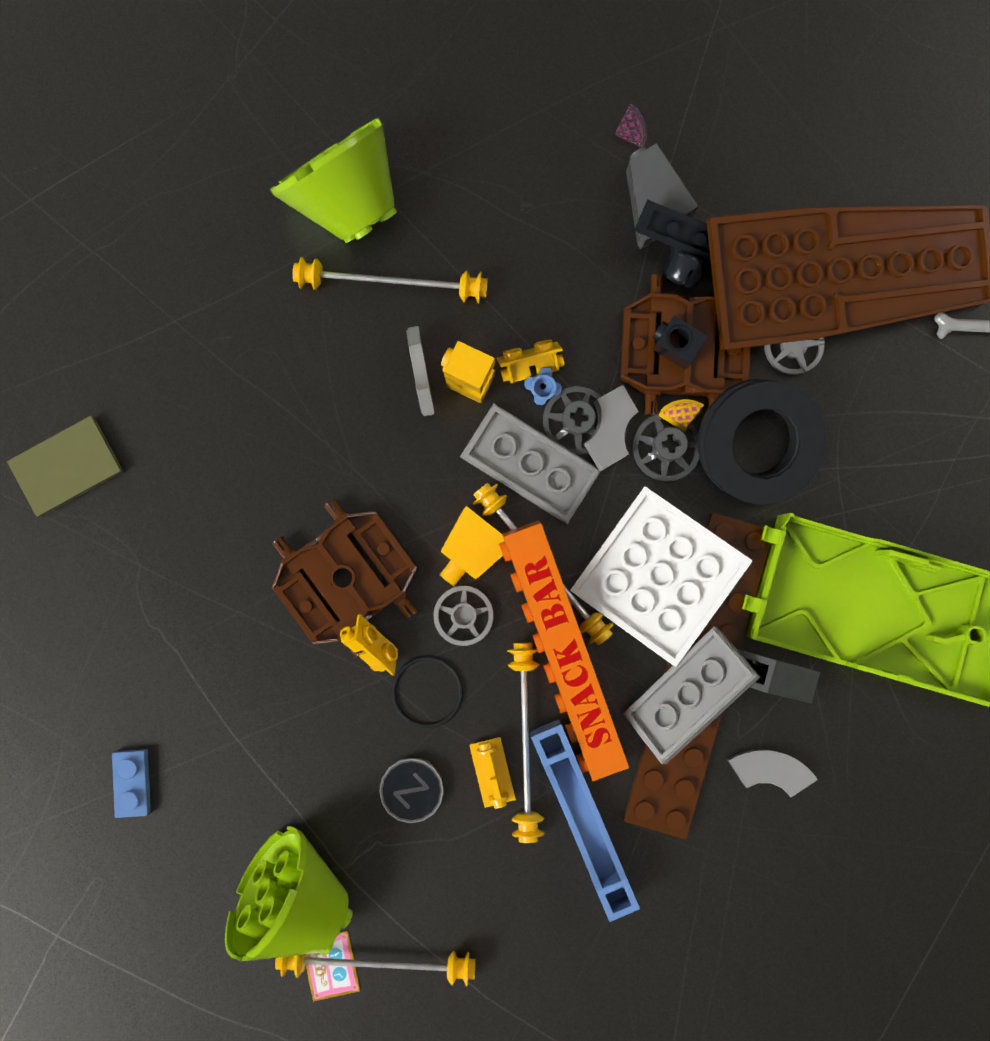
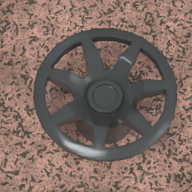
(576, 418)
(666, 446)

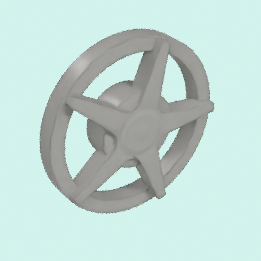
(795, 350)
(463, 615)

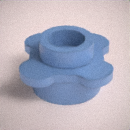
(541, 395)

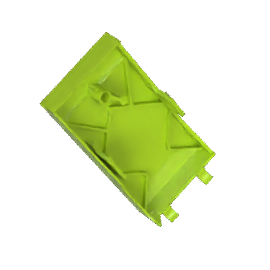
(874, 607)

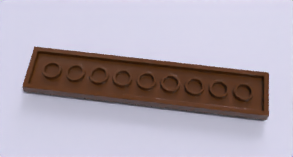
(667, 794)

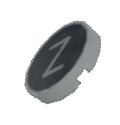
(411, 790)

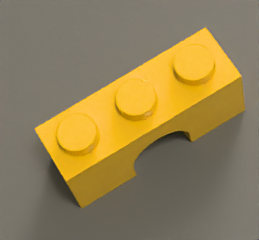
(468, 371)

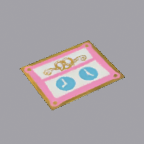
(331, 980)

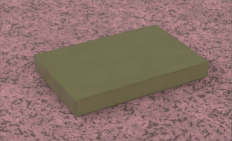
(65, 466)

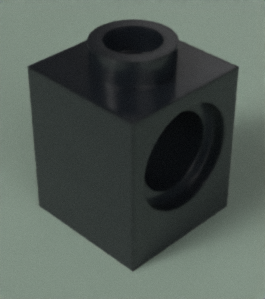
(692, 337)

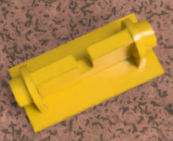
(518, 361)
(377, 650)
(492, 773)

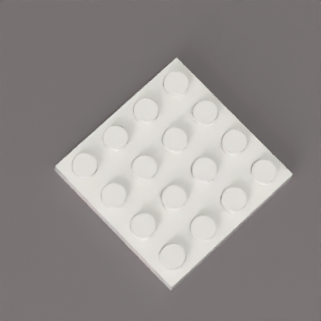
(661, 576)

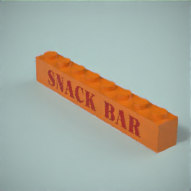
(565, 650)

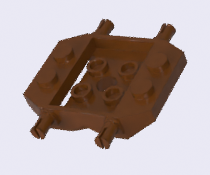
(695, 380)
(336, 551)

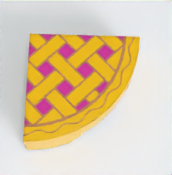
(681, 413)

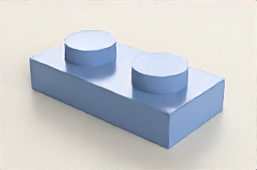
(131, 783)

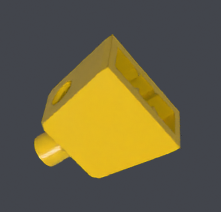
(470, 547)

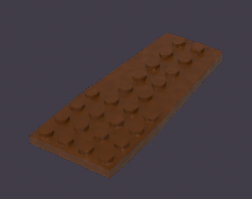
(843, 269)

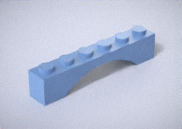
(584, 820)

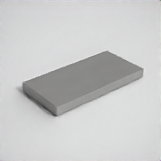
(530, 463)
(690, 695)

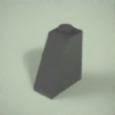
(654, 179)
(782, 678)

